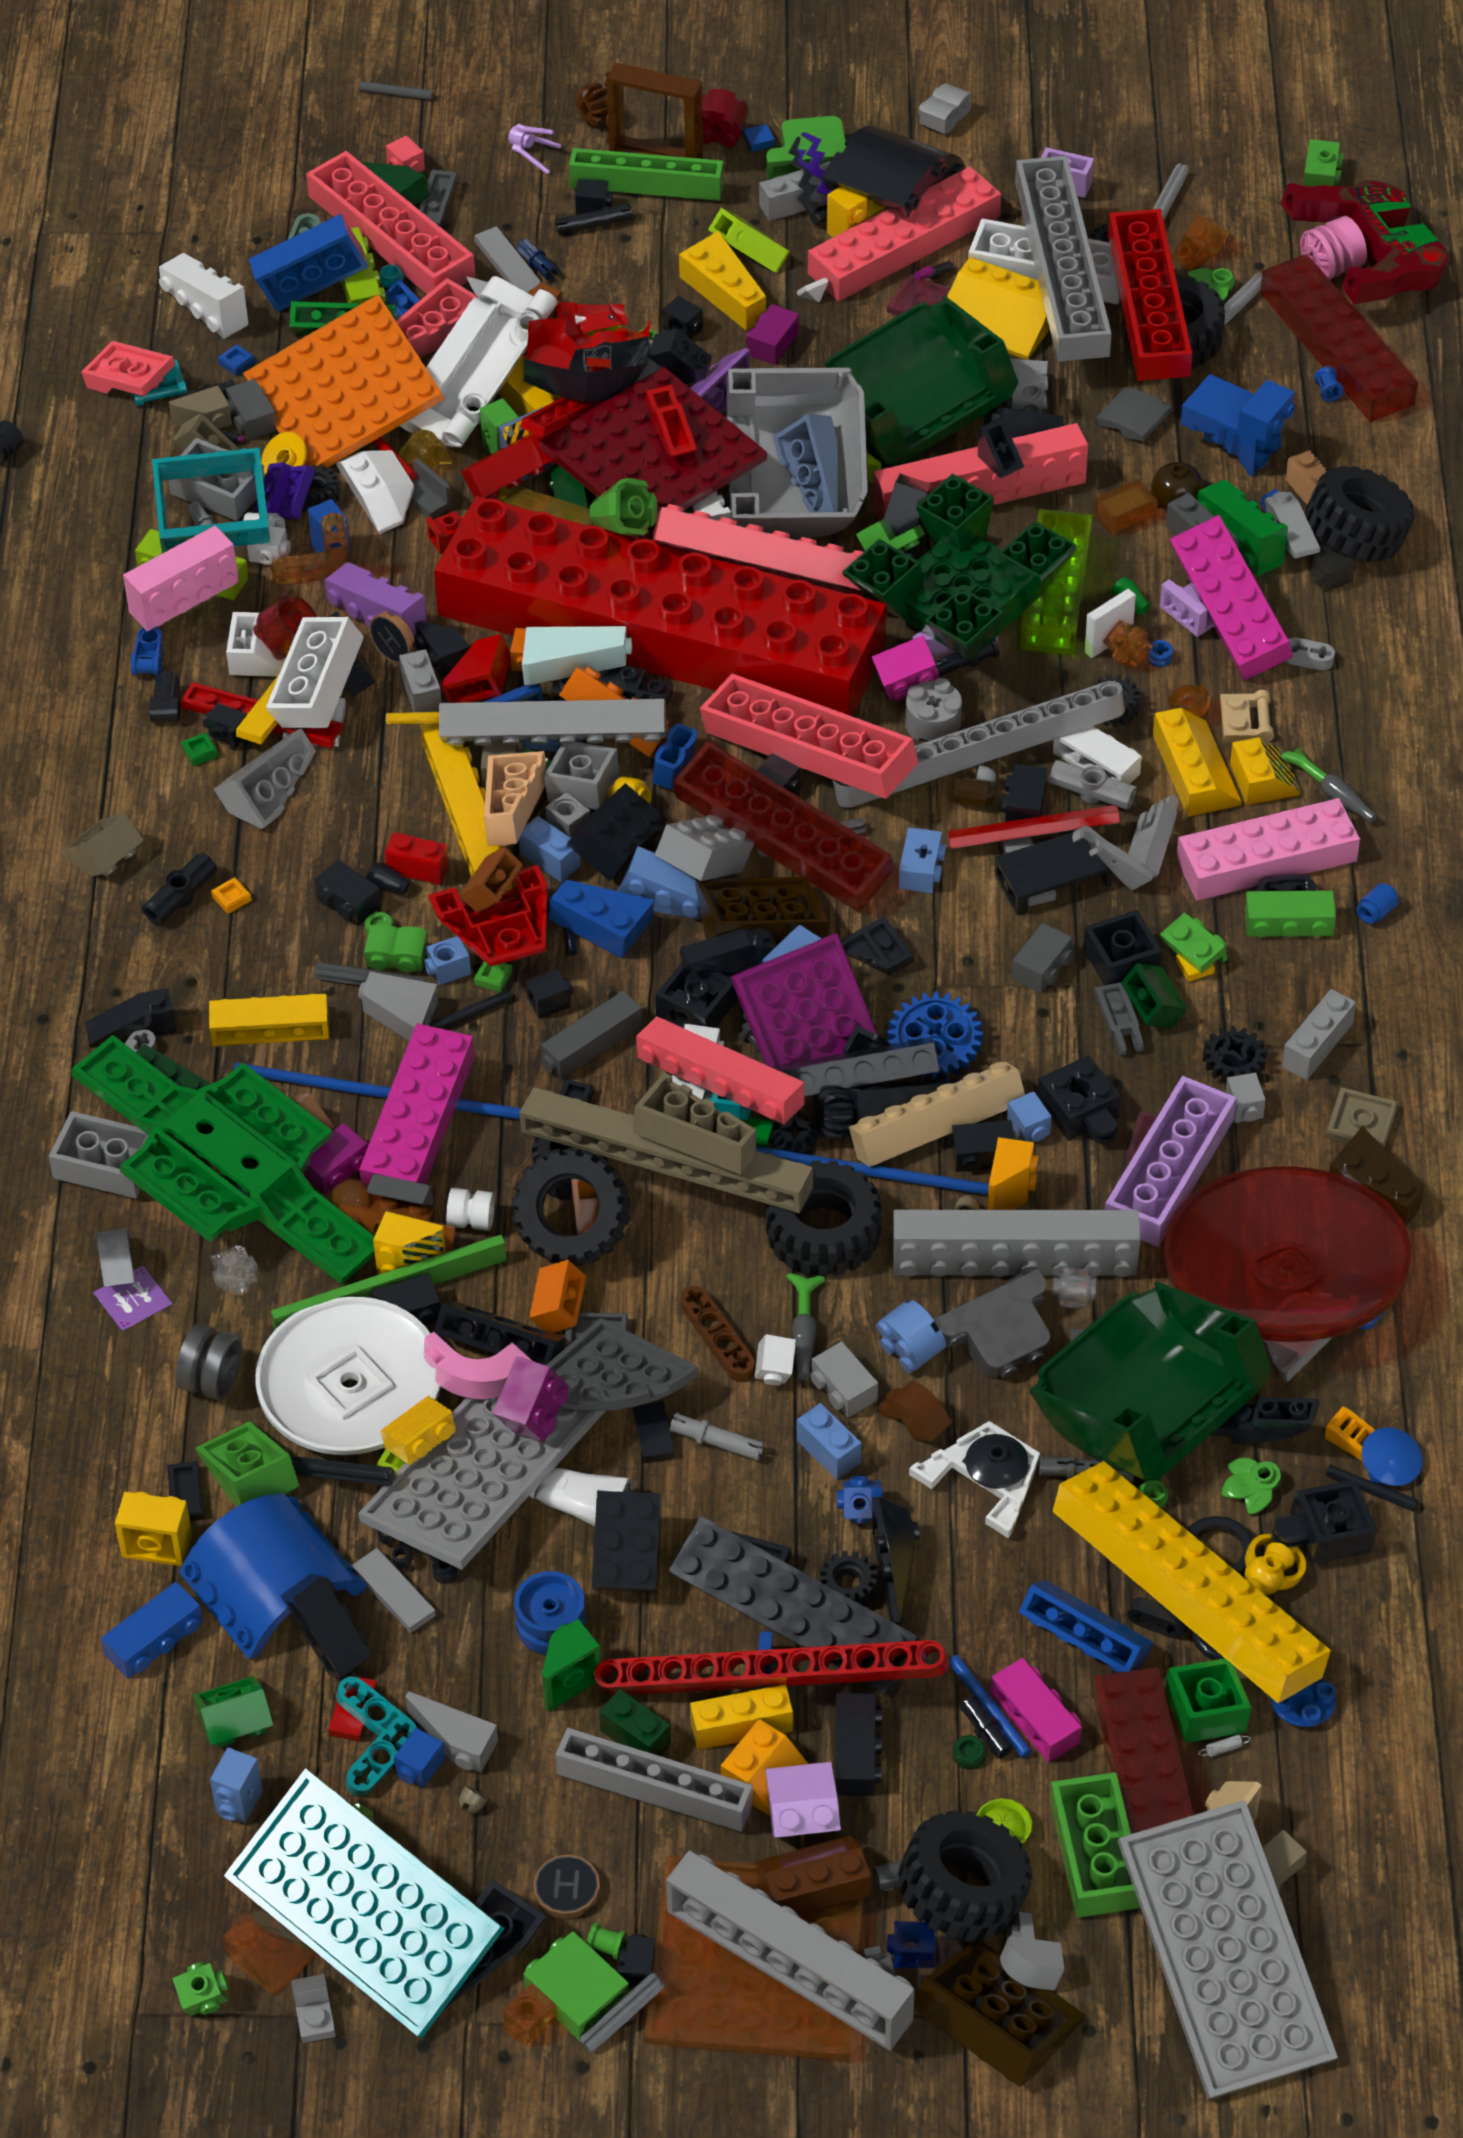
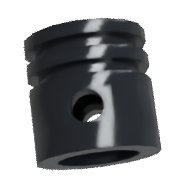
(10, 440)

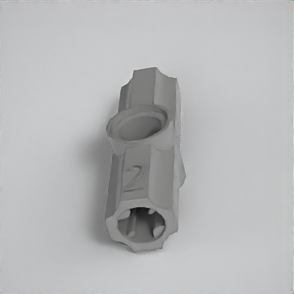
(1092, 784)

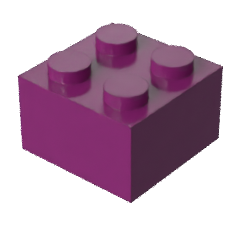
(531, 1399)

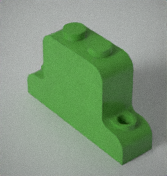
(826, 128)

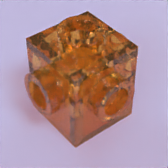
(1128, 643)

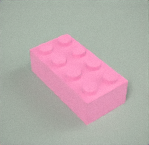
(181, 578)

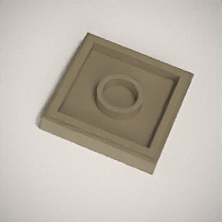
(1360, 1109)

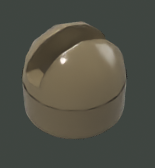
(970, 1203)
(473, 1798)

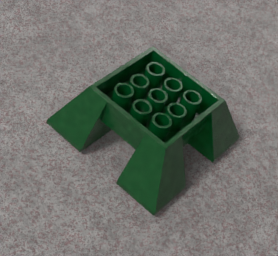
(964, 585)

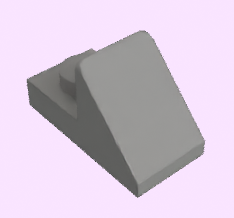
(313, 2008)

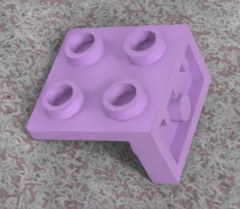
(1185, 607)

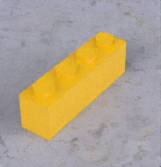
(269, 1019)

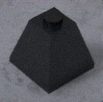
(1024, 422)

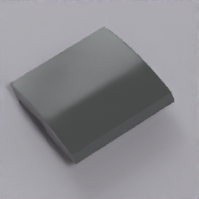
(1134, 414)

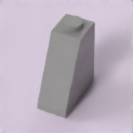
(398, 1002)

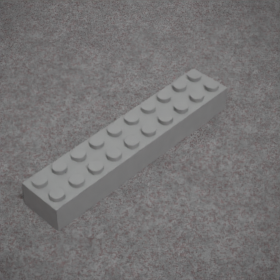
(1063, 259)

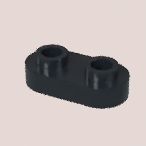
(1287, 883)

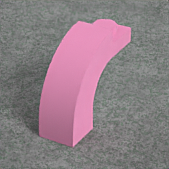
(469, 1376)

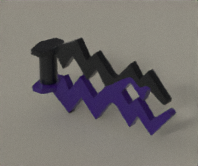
(810, 169)

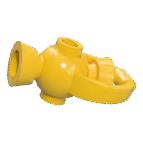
(1268, 1570)

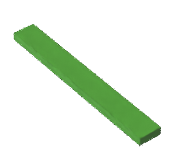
(440, 1268)

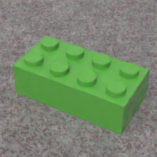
(1088, 1825)

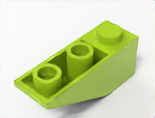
(749, 239)

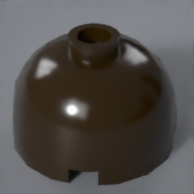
(1175, 481)

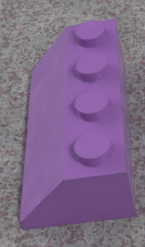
(714, 386)

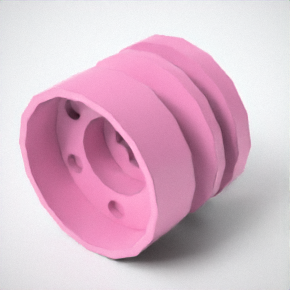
(1335, 246)

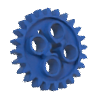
(953, 1020)

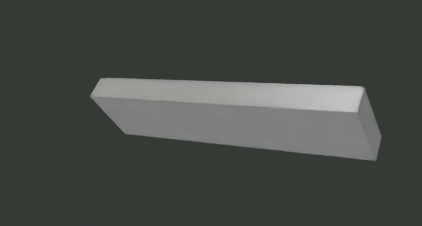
(506, 259)

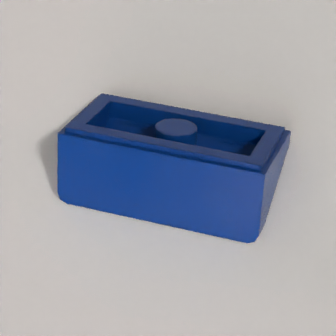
(401, 296)

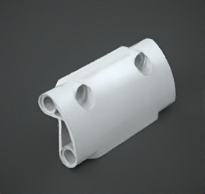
(479, 358)

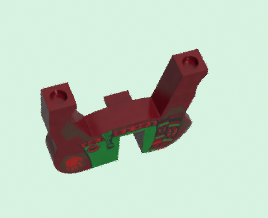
(1405, 255)

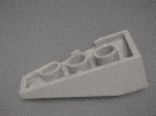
(264, 784)

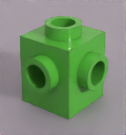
(201, 1988)

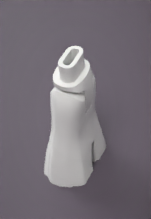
(577, 1491)

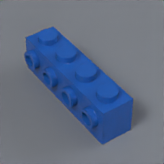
(1085, 1627)

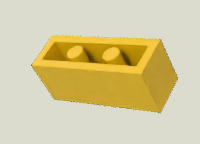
(731, 1717)

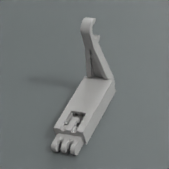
(1146, 849)

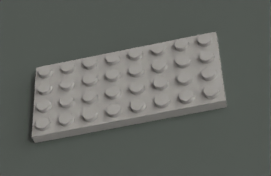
(470, 1482)
(1227, 1949)

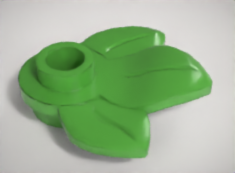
(1219, 279)
(1248, 1485)

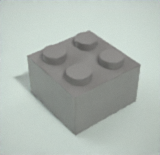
(582, 772)

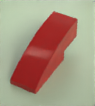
(670, 421)

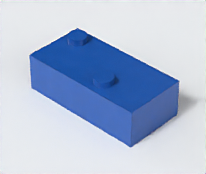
(308, 262)

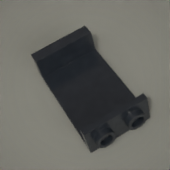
(1047, 868)

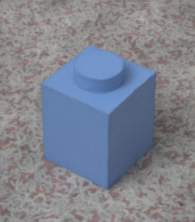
(1029, 1118)

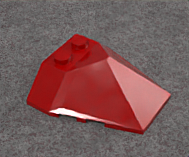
(505, 930)

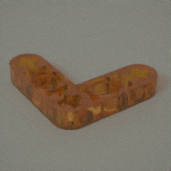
(330, 556)

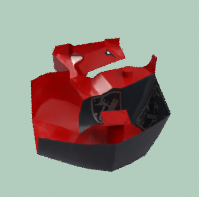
(580, 365)

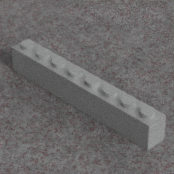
(552, 721)

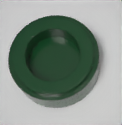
(969, 1752)

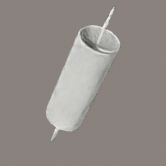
(1224, 1745)

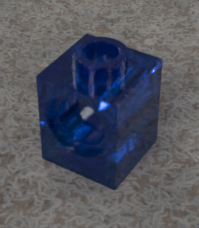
(912, 1957)

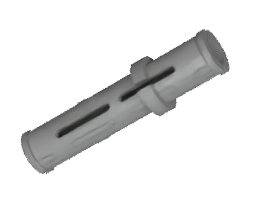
(715, 1436)

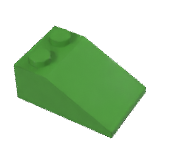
(248, 1464)

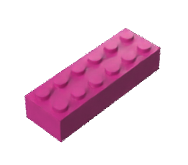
(1231, 597)
(419, 1105)

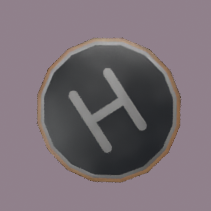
(391, 636)
(566, 1886)

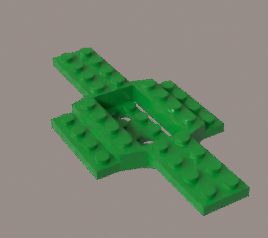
(248, 1122)

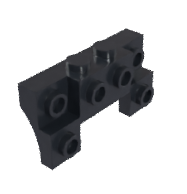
(631, 680)

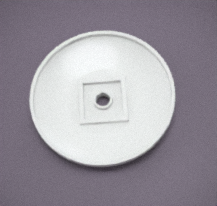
(338, 1341)

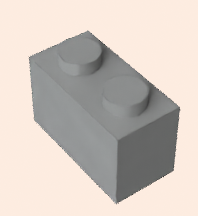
(420, 681)
(844, 1380)

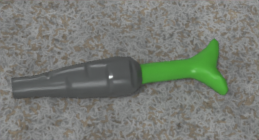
(1331, 785)
(804, 1325)

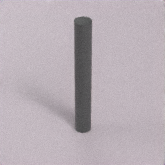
(396, 90)

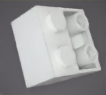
(246, 652)

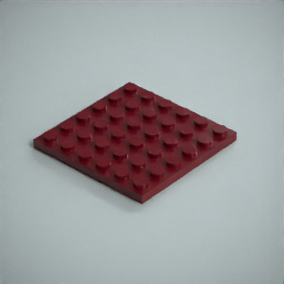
(622, 443)

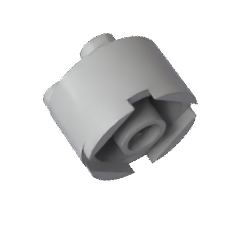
(933, 710)

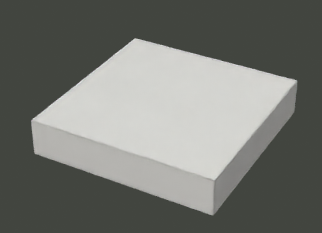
(1104, 619)

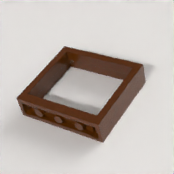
(659, 83)

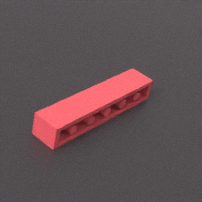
(720, 1070)

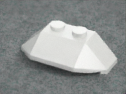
(379, 486)

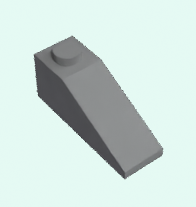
(1289, 511)
(465, 1738)

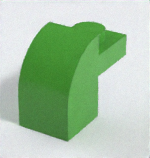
(883, 531)

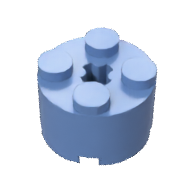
(910, 1335)

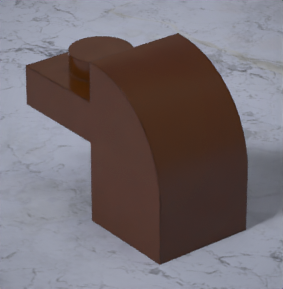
(918, 1410)

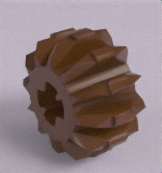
(592, 104)

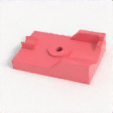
(126, 369)

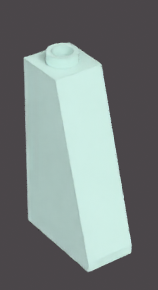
(557, 651)

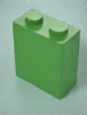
(576, 1982)

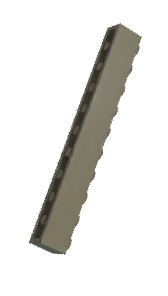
(613, 1136)

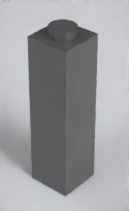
(591, 1035)

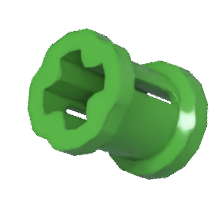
(607, 1940)

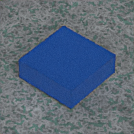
(758, 137)
(236, 360)

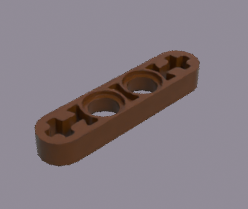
(720, 1332)

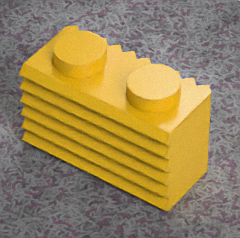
(418, 1430)

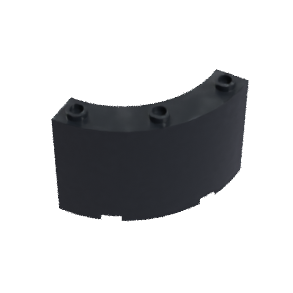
(889, 167)

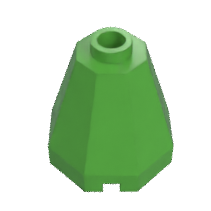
(625, 508)

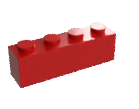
(506, 467)

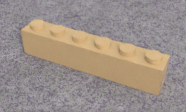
(933, 1114)

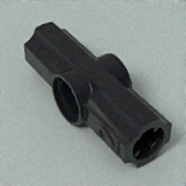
(179, 888)

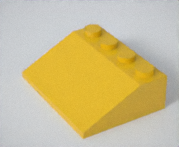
(1003, 303)

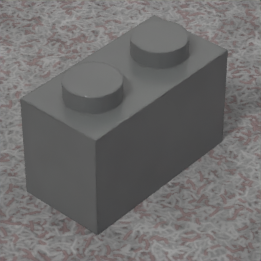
(251, 409)
(1042, 958)

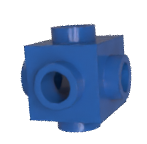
(858, 1488)

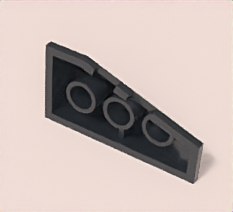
(875, 1098)
(895, 1548)
(520, 1925)

